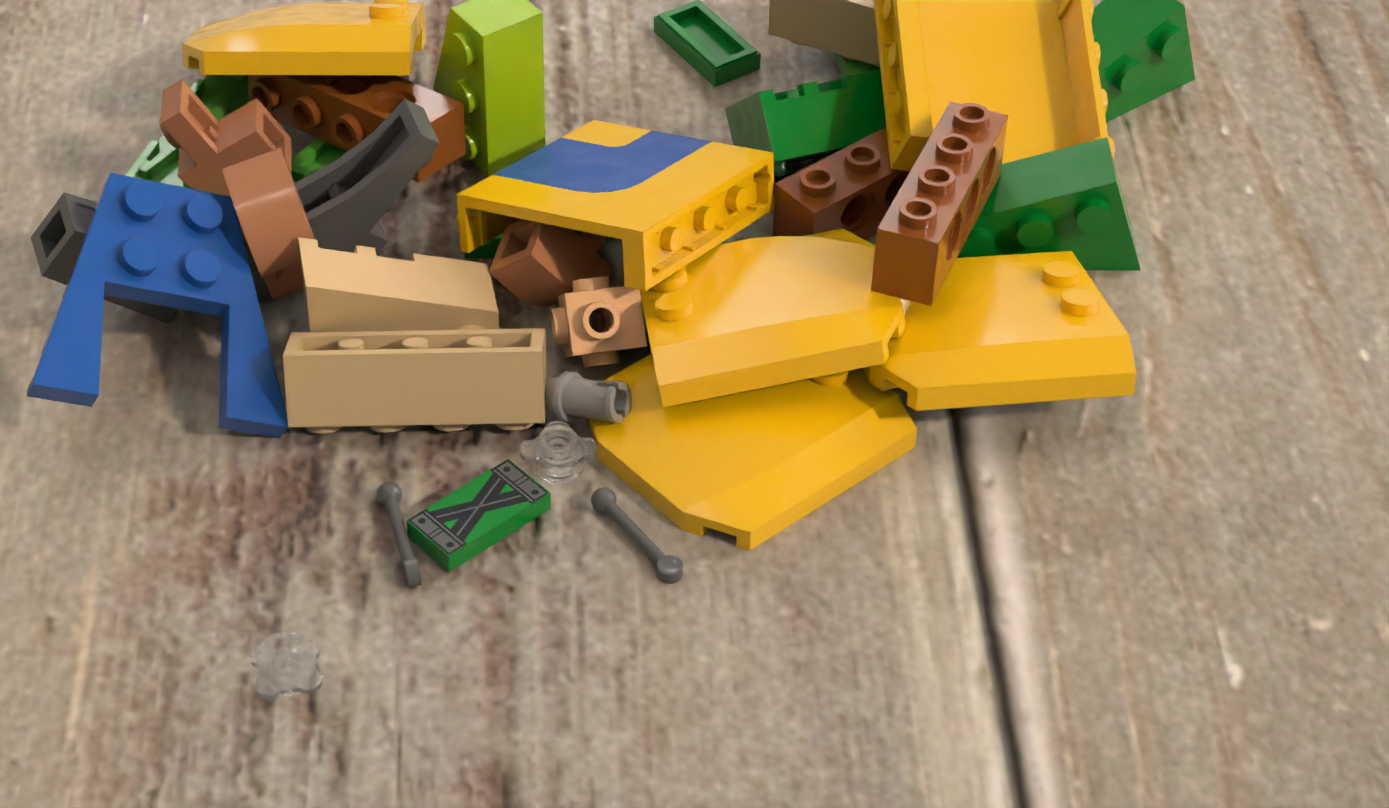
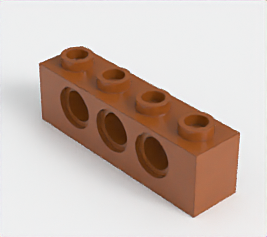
(353, 106)
(840, 191)
(939, 203)

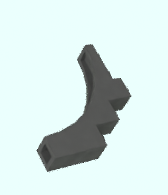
(339, 202)

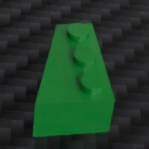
(1141, 51)
(809, 119)
(1056, 205)

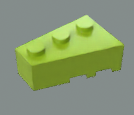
(497, 71)

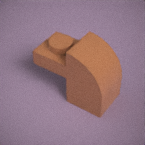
(214, 144)
(270, 218)
(543, 260)

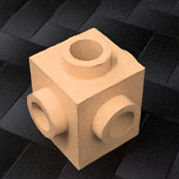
(621, 319)

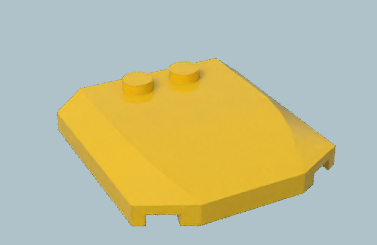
(312, 40)
(768, 316)
(1009, 336)
(753, 455)

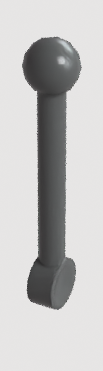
(389, 495)
(669, 567)

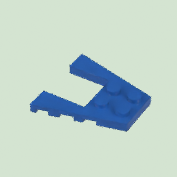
(174, 252)

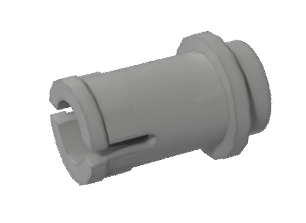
(575, 397)

